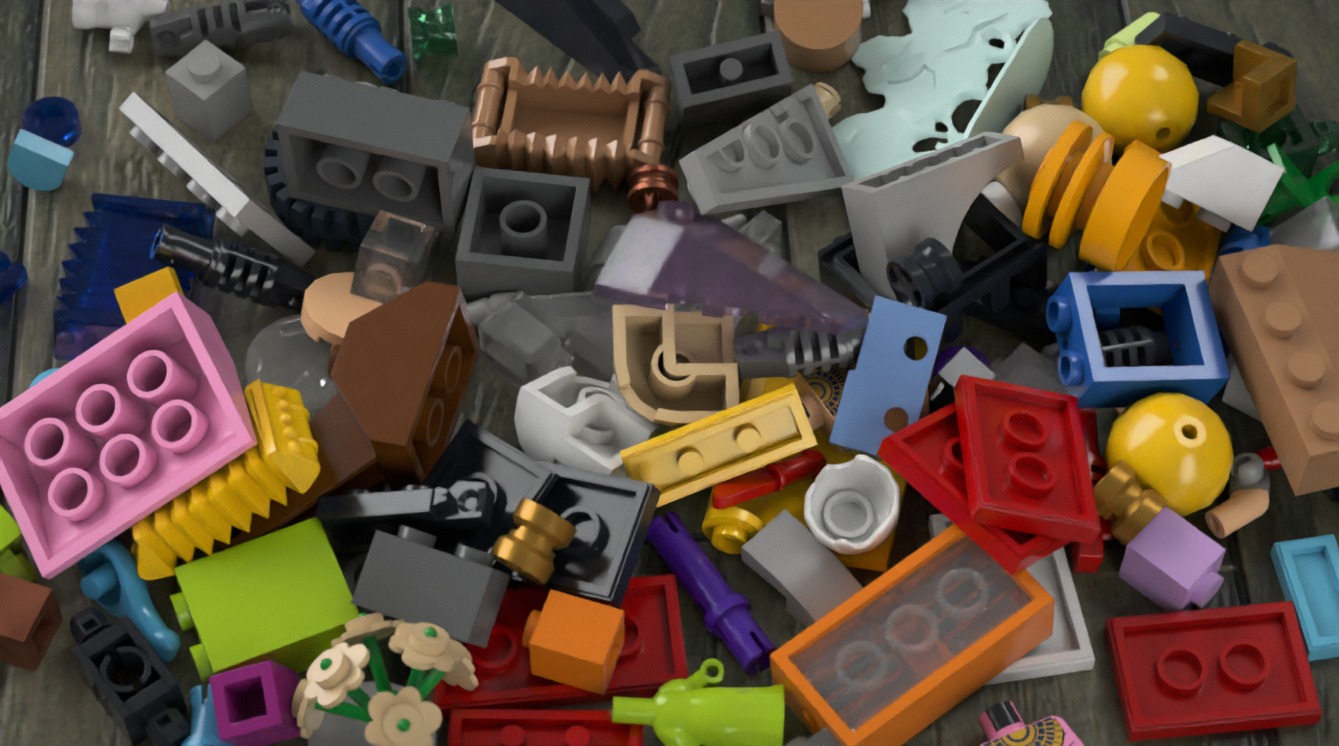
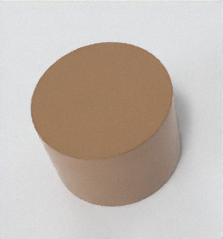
(819, 32)

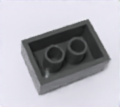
(377, 150)

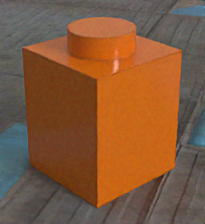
(575, 641)

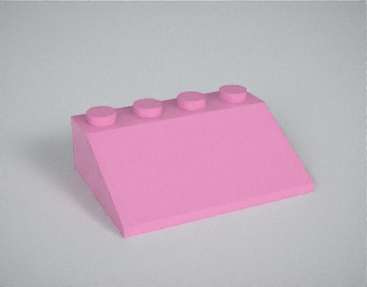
(121, 432)

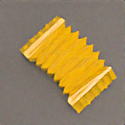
(231, 494)

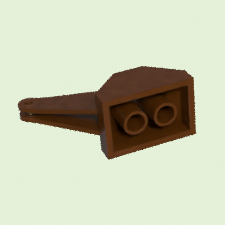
(394, 403)

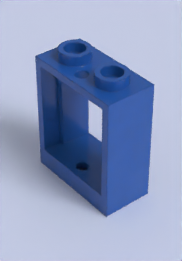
(1189, 324)

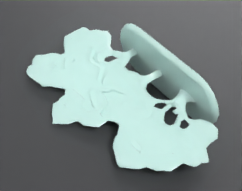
(939, 69)

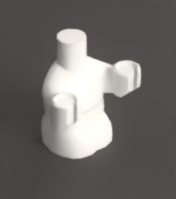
(121, 16)

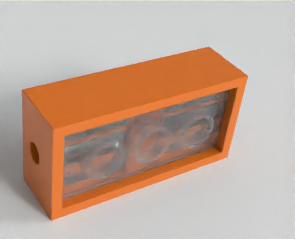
(912, 643)

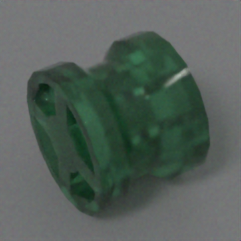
(432, 31)

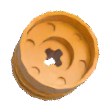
(1085, 192)

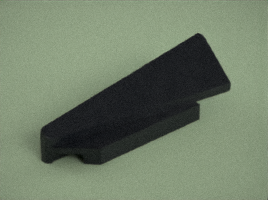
(589, 31)

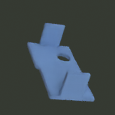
(885, 375)

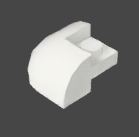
(579, 422)

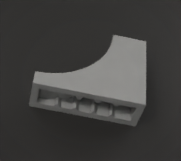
(921, 200)

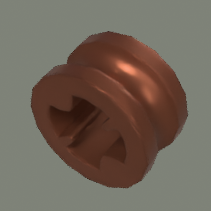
(651, 185)

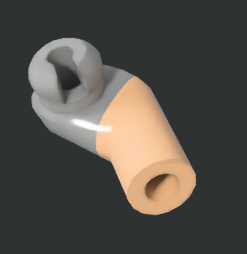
(1247, 496)

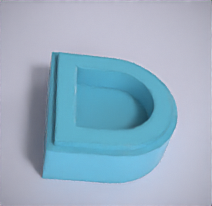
(38, 162)

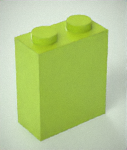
(264, 601)

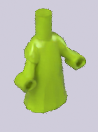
(705, 714)

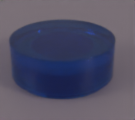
(53, 120)

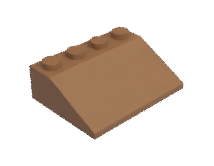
(1283, 333)

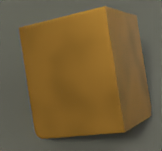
(1260, 89)

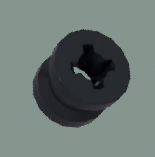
(924, 274)

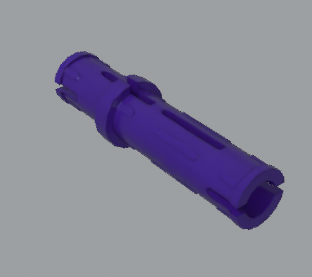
(724, 610)

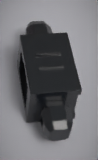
(108, 649)

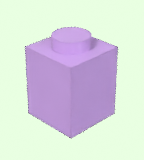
(1173, 563)

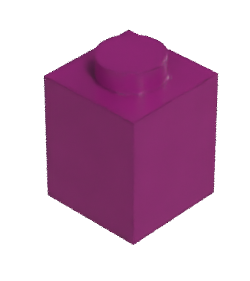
(255, 704)

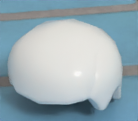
(853, 505)

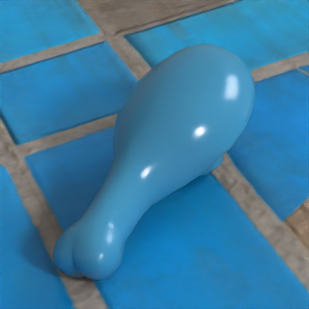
(113, 582)

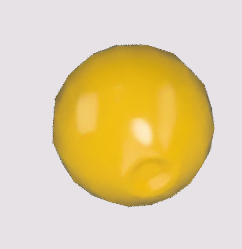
(1143, 97)
(1173, 448)

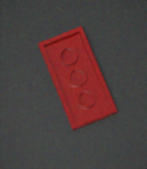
(647, 661)

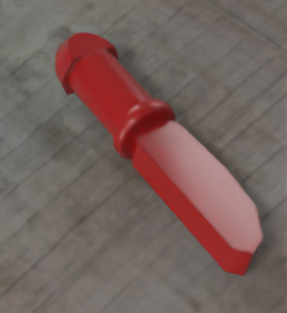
(768, 479)

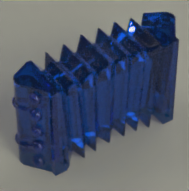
(111, 254)

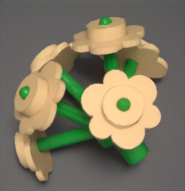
(394, 715)

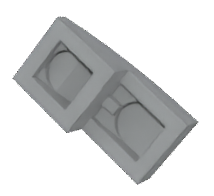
(799, 568)

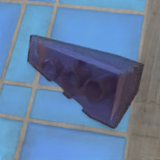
(702, 260)

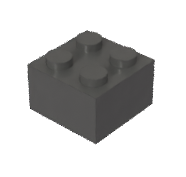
(523, 234)

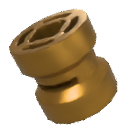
(1125, 503)
(530, 547)

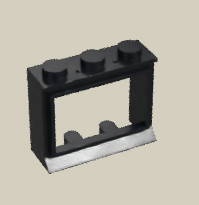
(986, 281)

